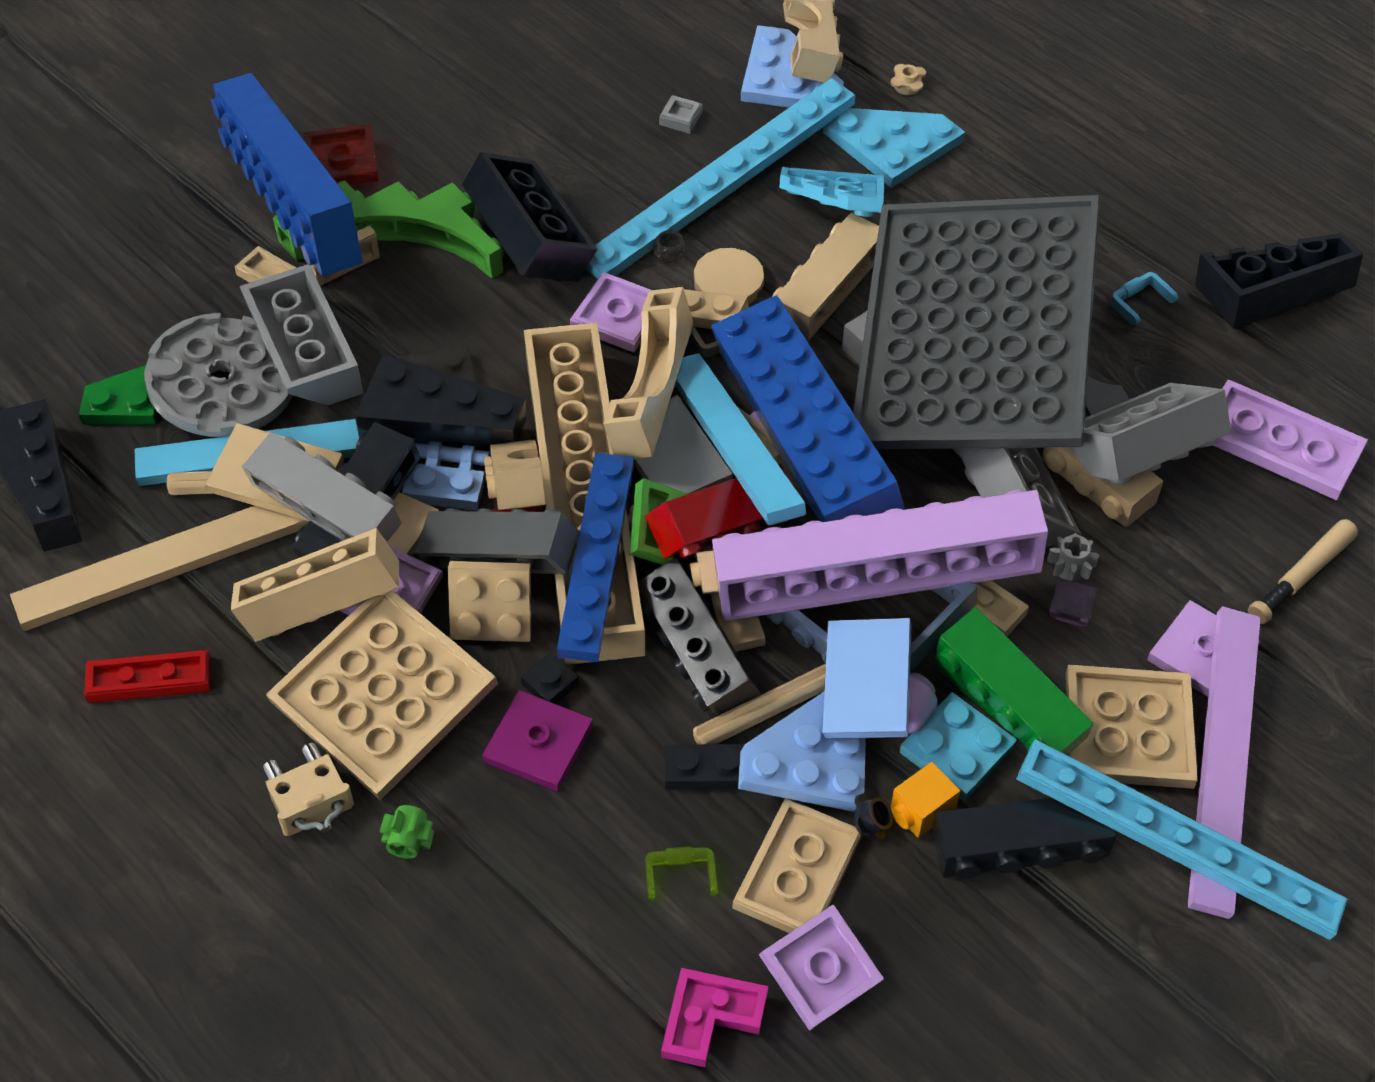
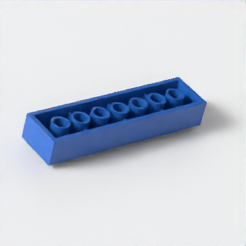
(287, 175)
(805, 414)

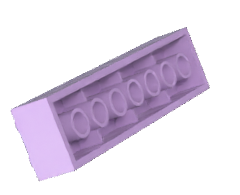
(880, 554)

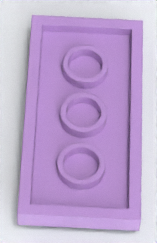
(1289, 441)

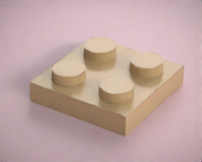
(489, 601)

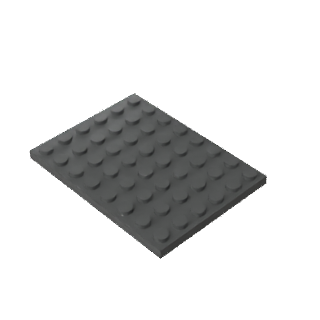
(979, 324)

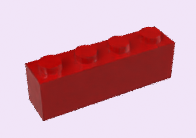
(704, 515)

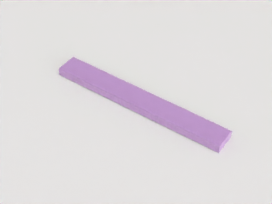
(1226, 746)

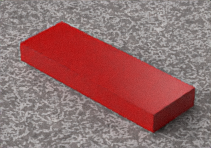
(147, 676)

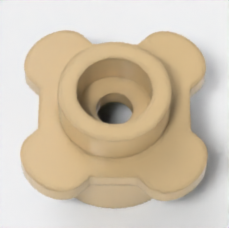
(908, 79)

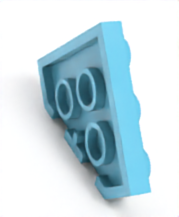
(894, 141)
(842, 189)

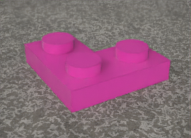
(709, 1001)

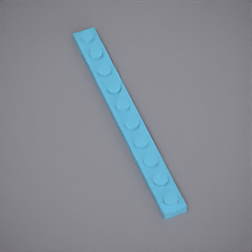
(721, 177)

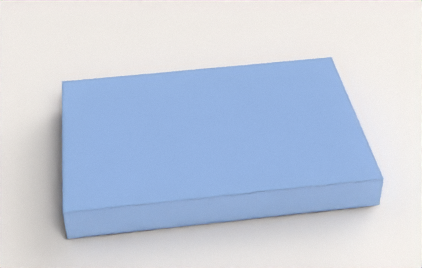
(867, 678)

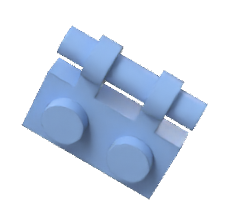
(446, 485)

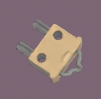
(308, 793)

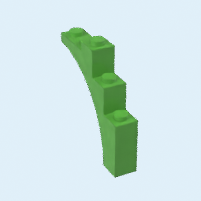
(437, 220)

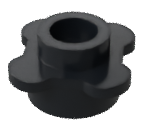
(872, 816)

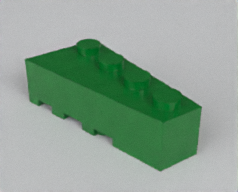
(1008, 685)

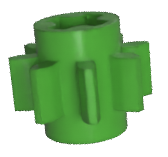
(407, 831)

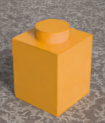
(920, 797)

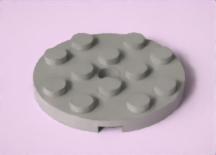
(191, 399)

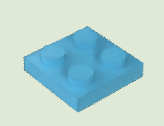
(959, 744)

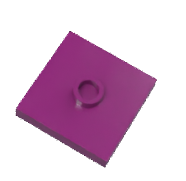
(538, 740)

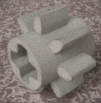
(1073, 557)

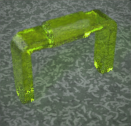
(678, 856)

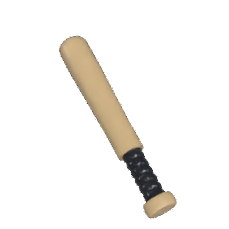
(1309, 565)

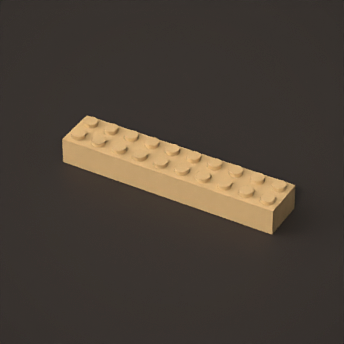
(569, 416)

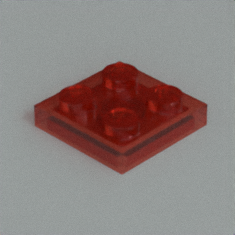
(346, 153)

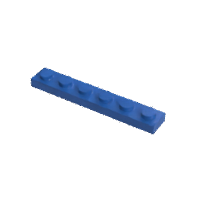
(595, 558)

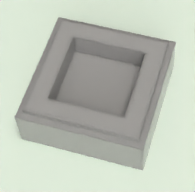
(680, 114)

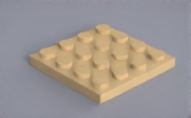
(382, 691)

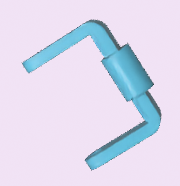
(1135, 286)

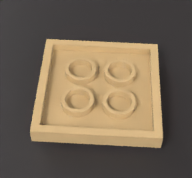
(1139, 724)

